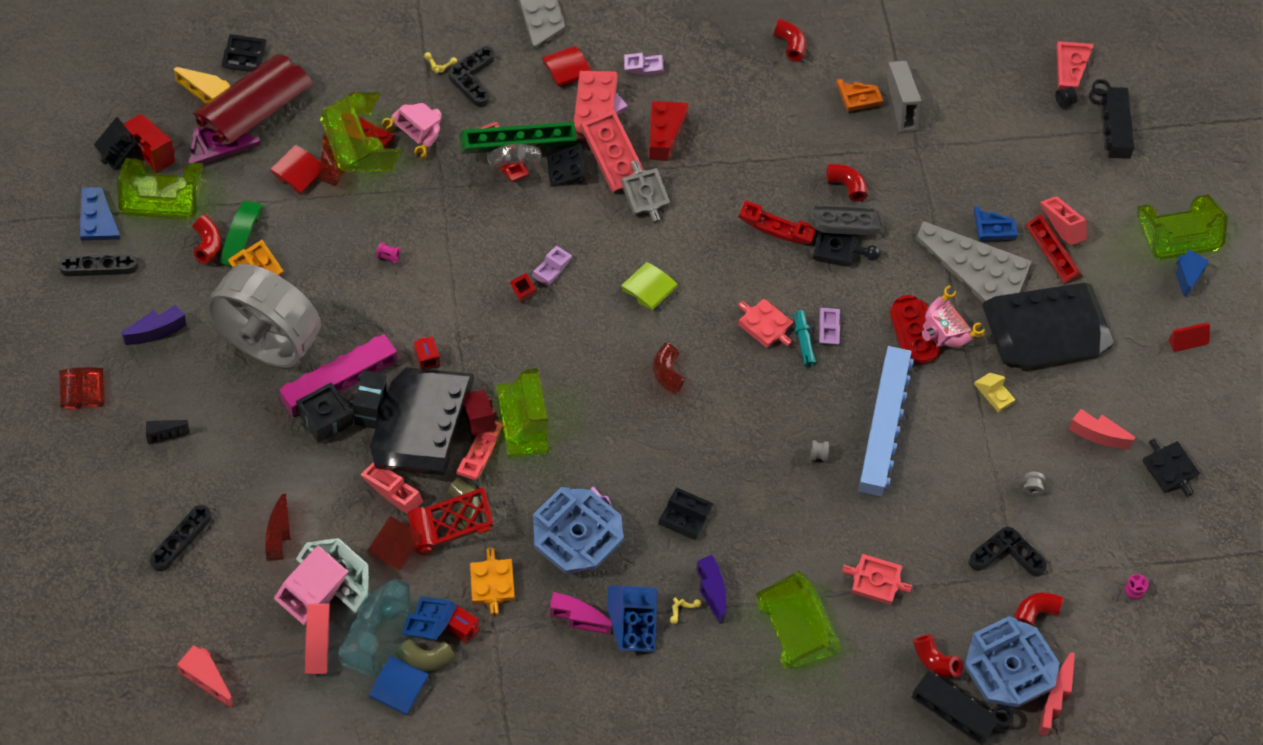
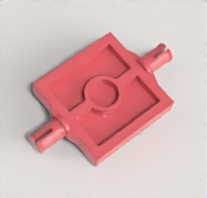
(765, 323)
(876, 579)

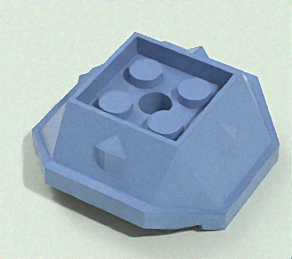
(576, 512)
(1013, 644)

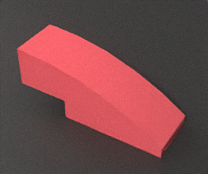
(1101, 431)
(392, 488)
(317, 639)

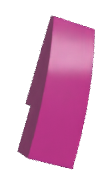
(579, 614)

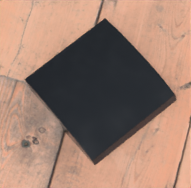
(244, 52)
(685, 513)

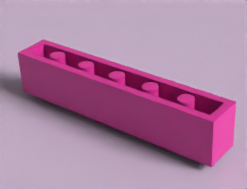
(342, 371)

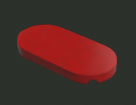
(907, 320)

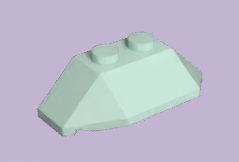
(354, 587)

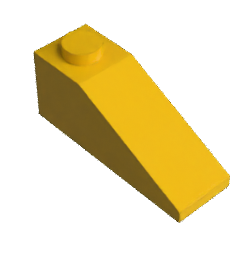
(200, 84)

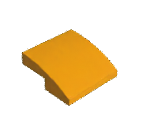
(259, 256)

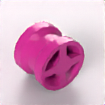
(1134, 582)

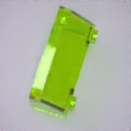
(347, 138)

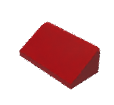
(1190, 337)

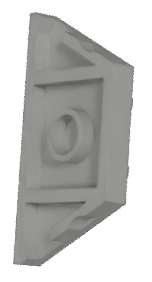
(542, 20)

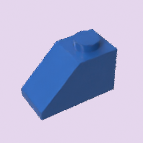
(1190, 270)

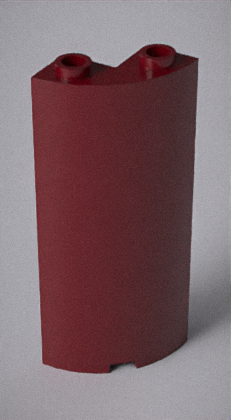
(252, 98)

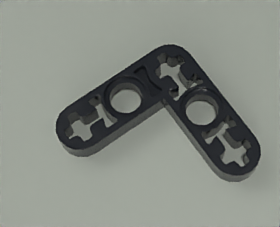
(467, 73)
(1006, 545)

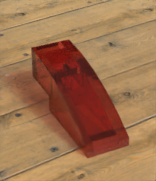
(277, 530)

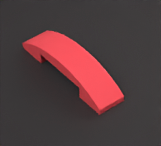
(479, 453)

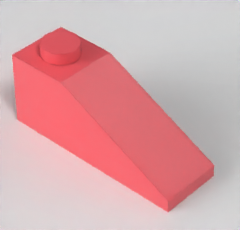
(1067, 222)
(201, 670)

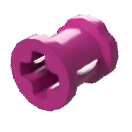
(388, 252)

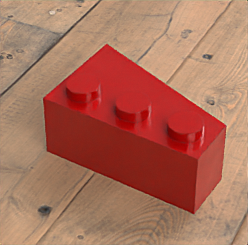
(665, 126)
(152, 143)

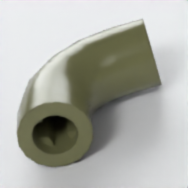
(459, 488)
(425, 659)

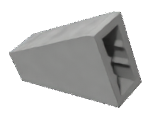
(904, 96)

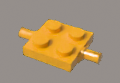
(492, 582)

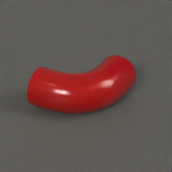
(794, 38)
(850, 178)
(210, 239)
(1038, 604)
(934, 660)

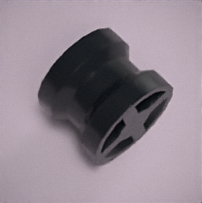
(1066, 96)

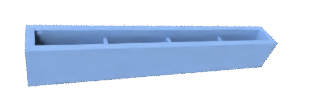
(884, 421)

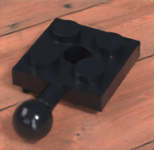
(843, 254)

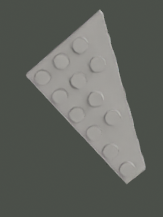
(978, 265)

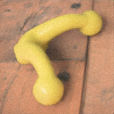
(438, 68)
(674, 619)

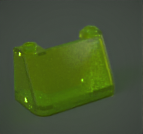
(159, 193)
(1174, 234)
(799, 621)

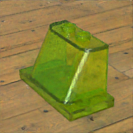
(523, 415)

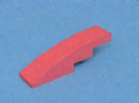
(1054, 698)

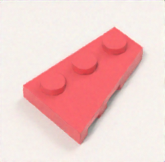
(1071, 63)

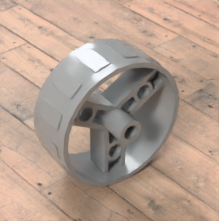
(263, 315)

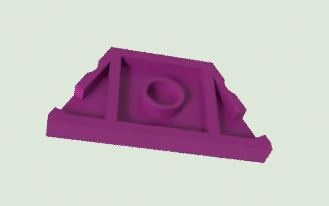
(207, 149)

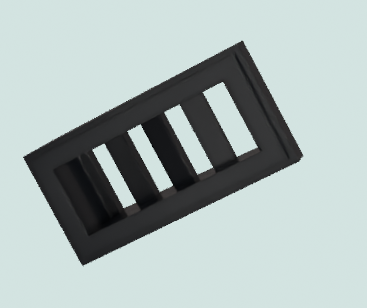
(165, 429)

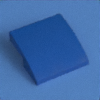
(429, 618)
(398, 685)

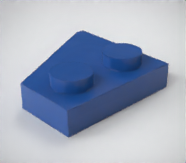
(994, 226)

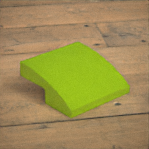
(649, 286)

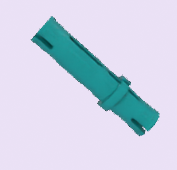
(803, 331)

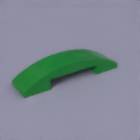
(240, 230)

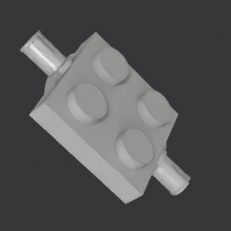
(645, 191)

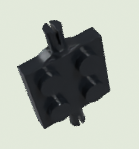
(1171, 467)

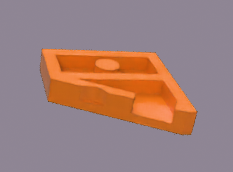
(859, 96)

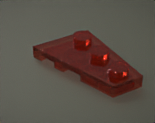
(329, 169)

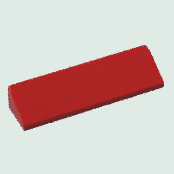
(1053, 249)

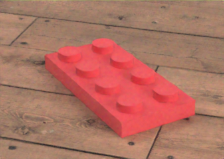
(594, 97)
(610, 148)

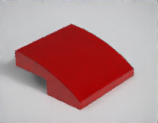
(566, 65)
(297, 169)

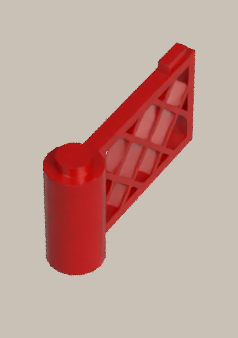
(423, 521)

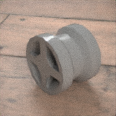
(819, 450)
(1034, 483)

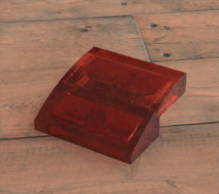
(81, 387)
(395, 543)

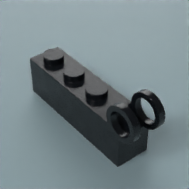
(1117, 119)
(960, 710)

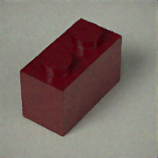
(479, 412)

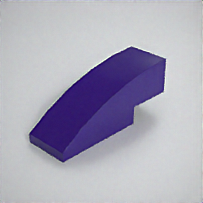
(154, 326)
(712, 586)

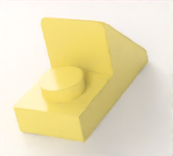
(992, 388)

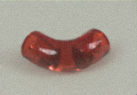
(664, 370)

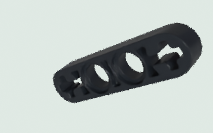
(98, 261)
(182, 539)

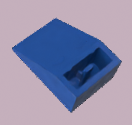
(633, 616)

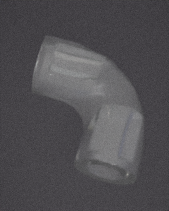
(514, 154)

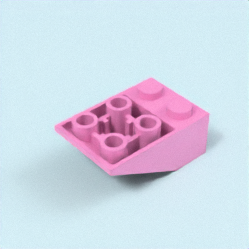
(311, 583)

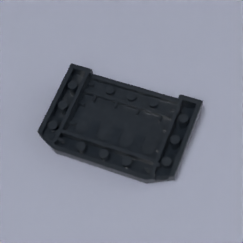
(1048, 326)
(420, 420)

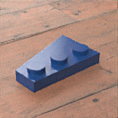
(96, 216)

